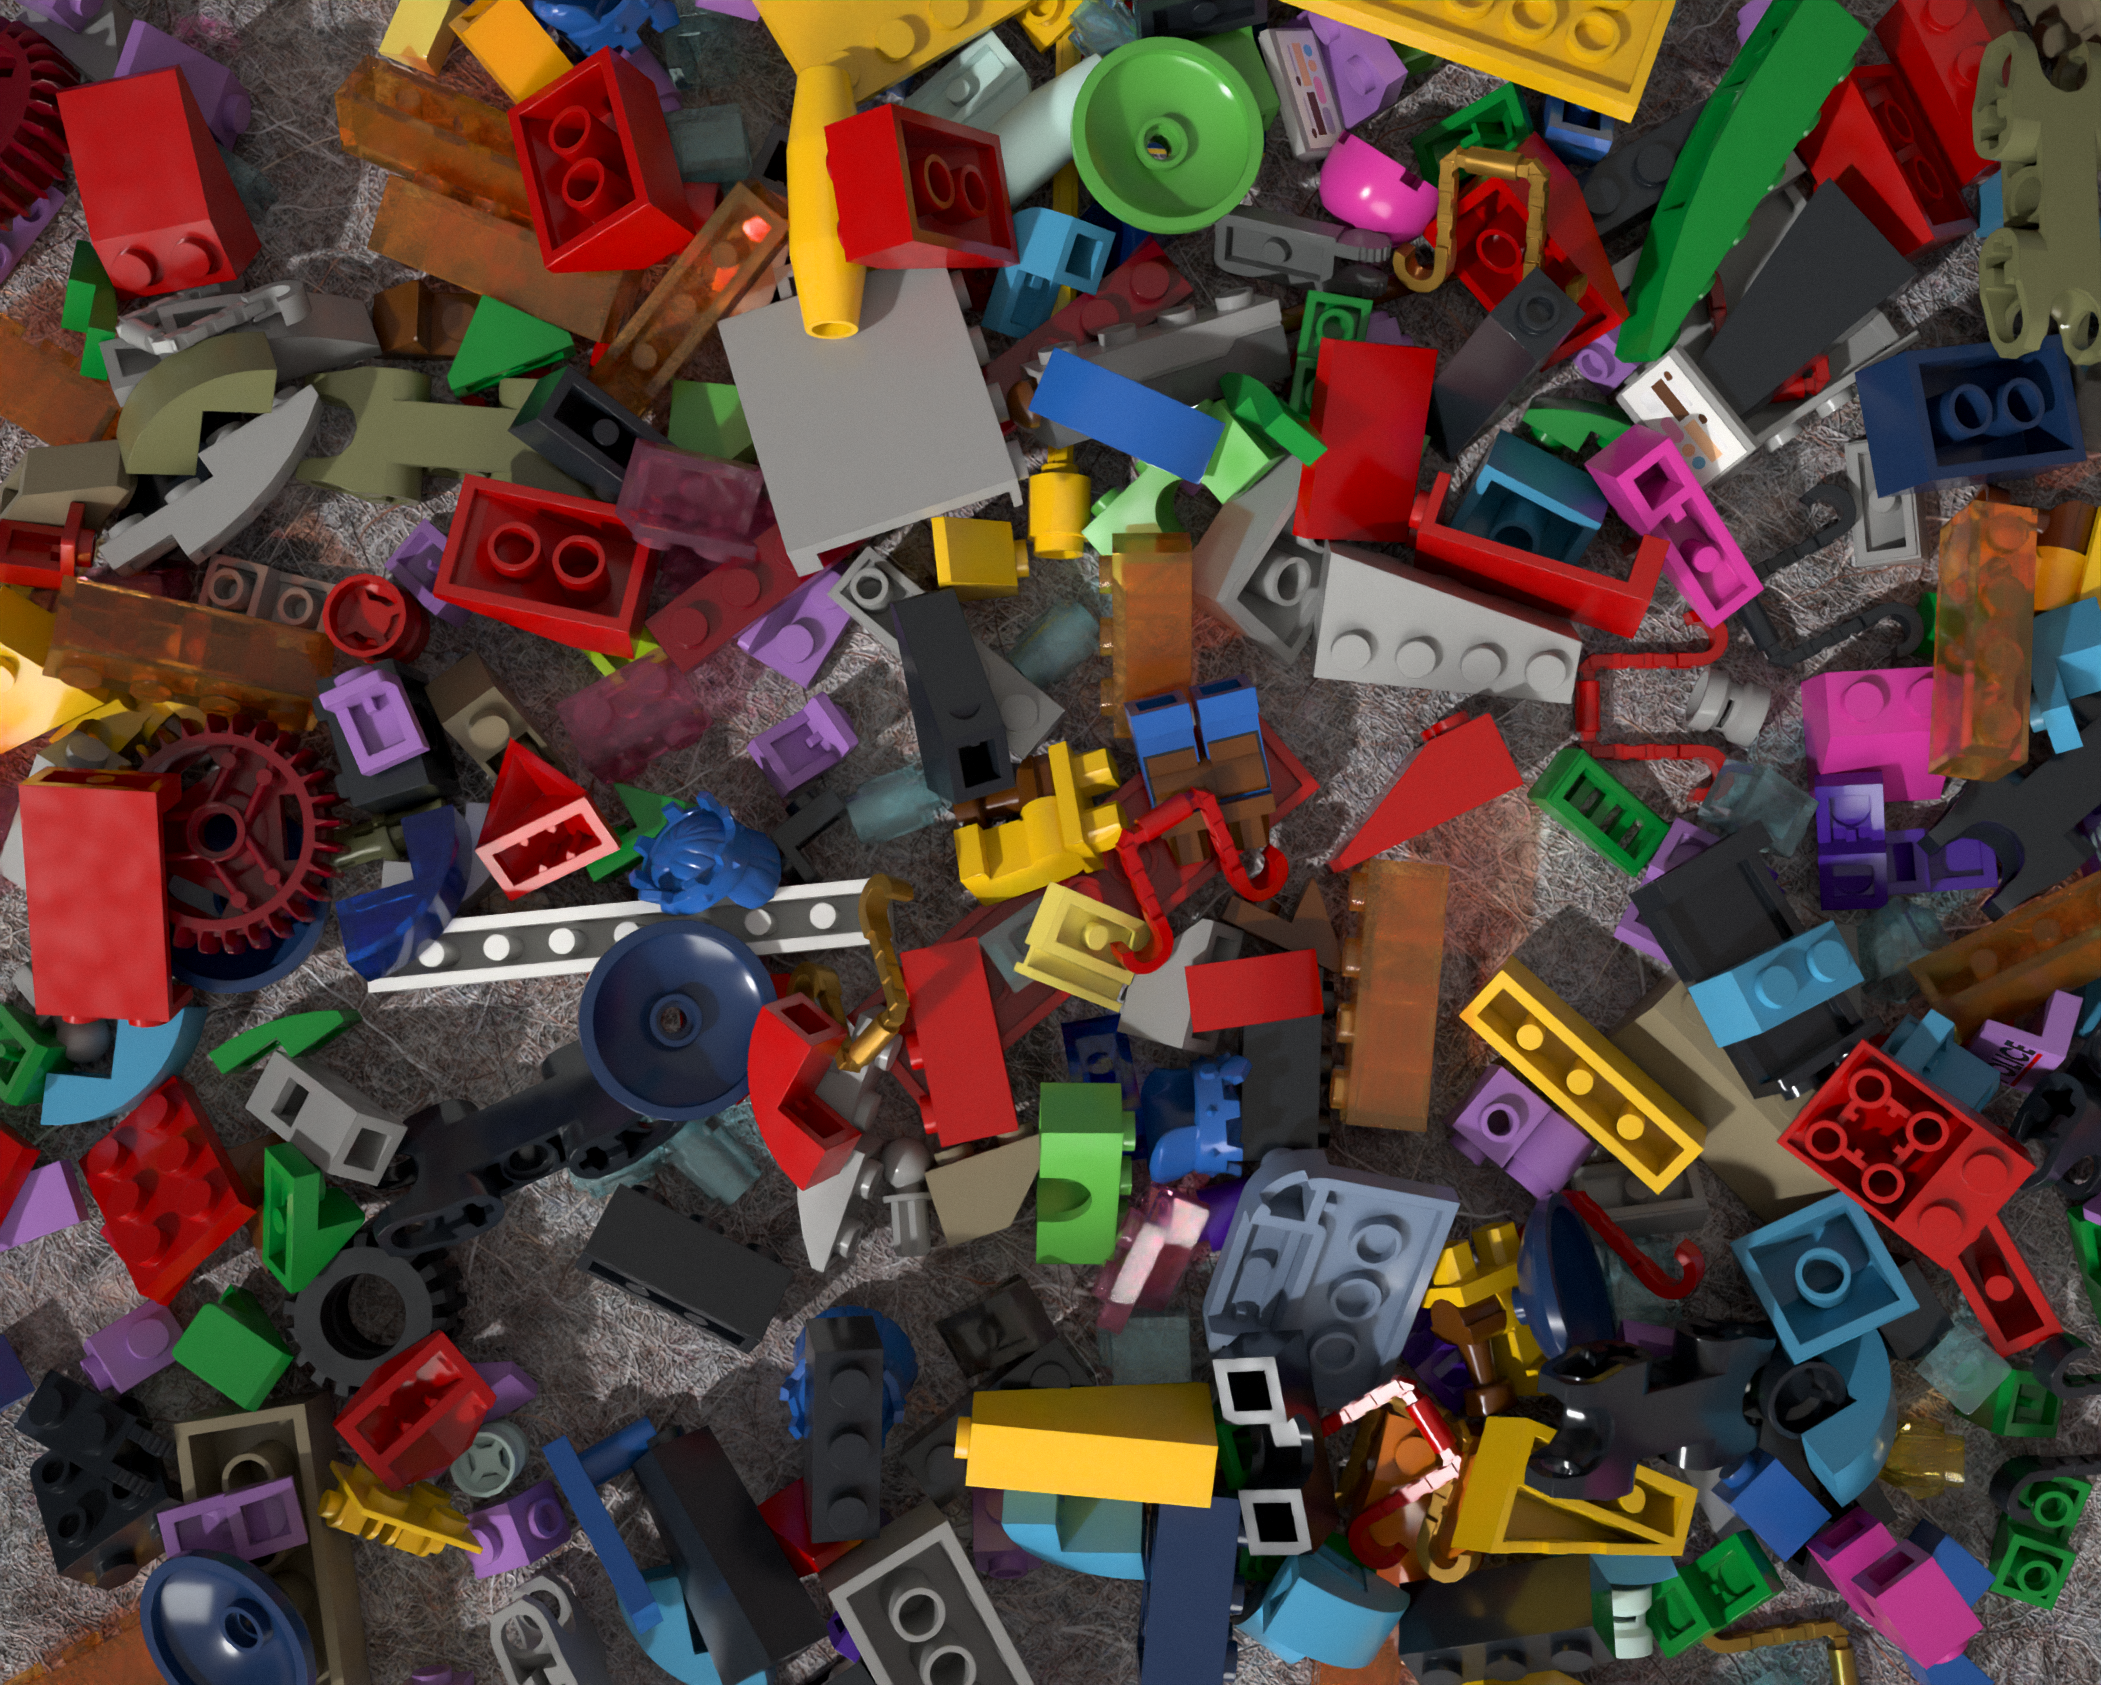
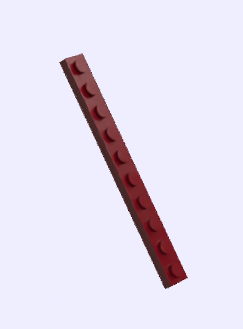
(748, 590)

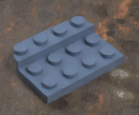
(1331, 1257)

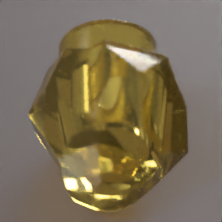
(1924, 1459)

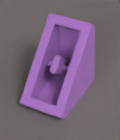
(417, 567)

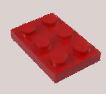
(166, 1188)

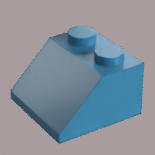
(1531, 502)
(1822, 1276)

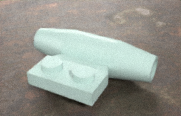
(994, 94)

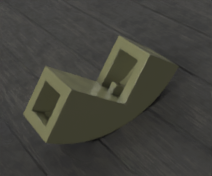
(165, 409)

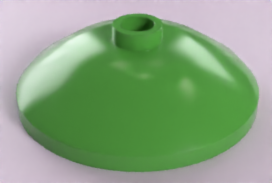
(1188, 104)

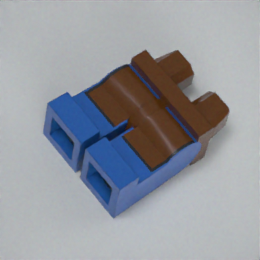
(1229, 765)

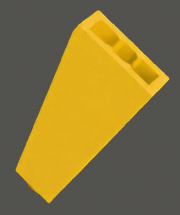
(1094, 1442)

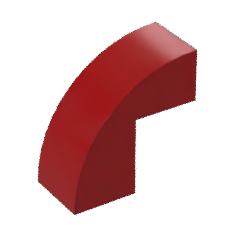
(786, 1063)

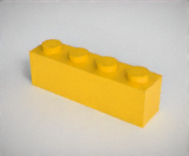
(1585, 1074)

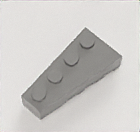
(1431, 632)

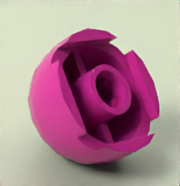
(1375, 192)

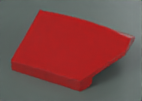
(416, 1412)

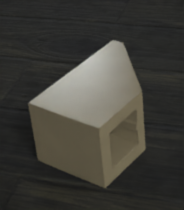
(55, 476)
(485, 713)
(983, 1187)

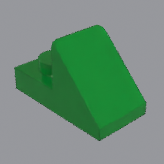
(649, 818)
(302, 1218)
(234, 1348)

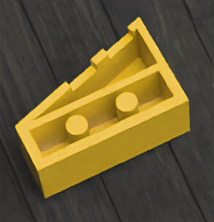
(28, 700)
(1511, 1517)

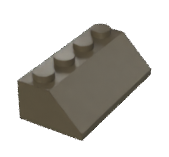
(1678, 1052)

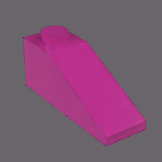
(1661, 498)

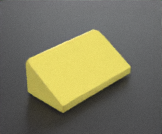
(421, 33)

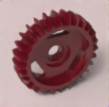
(30, 118)
(256, 870)

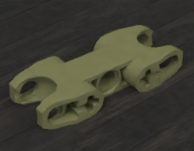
(2049, 168)
(409, 438)

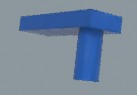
(579, 1478)

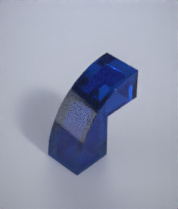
(403, 920)

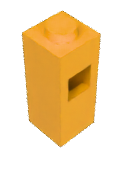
(510, 46)

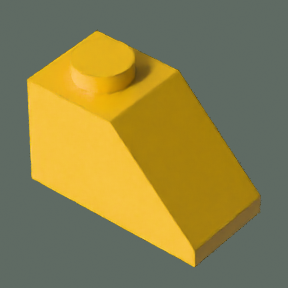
(978, 557)

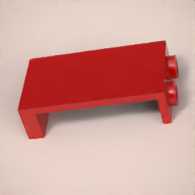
(1529, 577)
(99, 894)

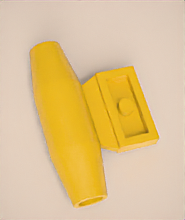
(825, 283)

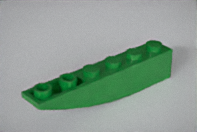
(1733, 160)

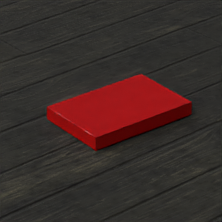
(1373, 419)

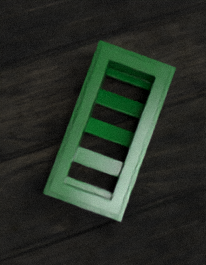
(1557, 780)

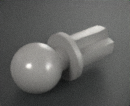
(83, 1041)
(904, 1167)

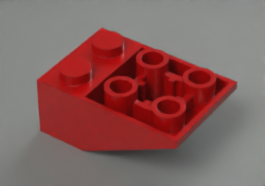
(1908, 1152)

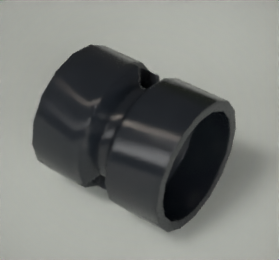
(1795, 1395)

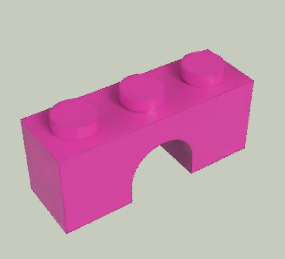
(1895, 1588)

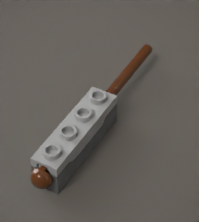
(1183, 352)

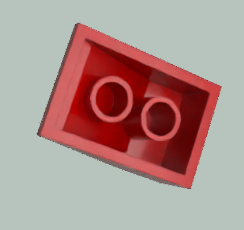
(154, 185)
(919, 192)
(1494, 244)
(548, 565)
(1446, 776)

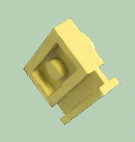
(1073, 946)

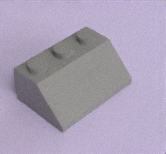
(1257, 572)

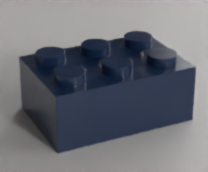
(1968, 417)
(1191, 1592)

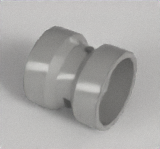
(1727, 706)

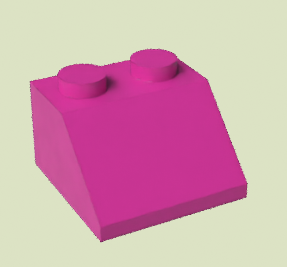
(1872, 726)

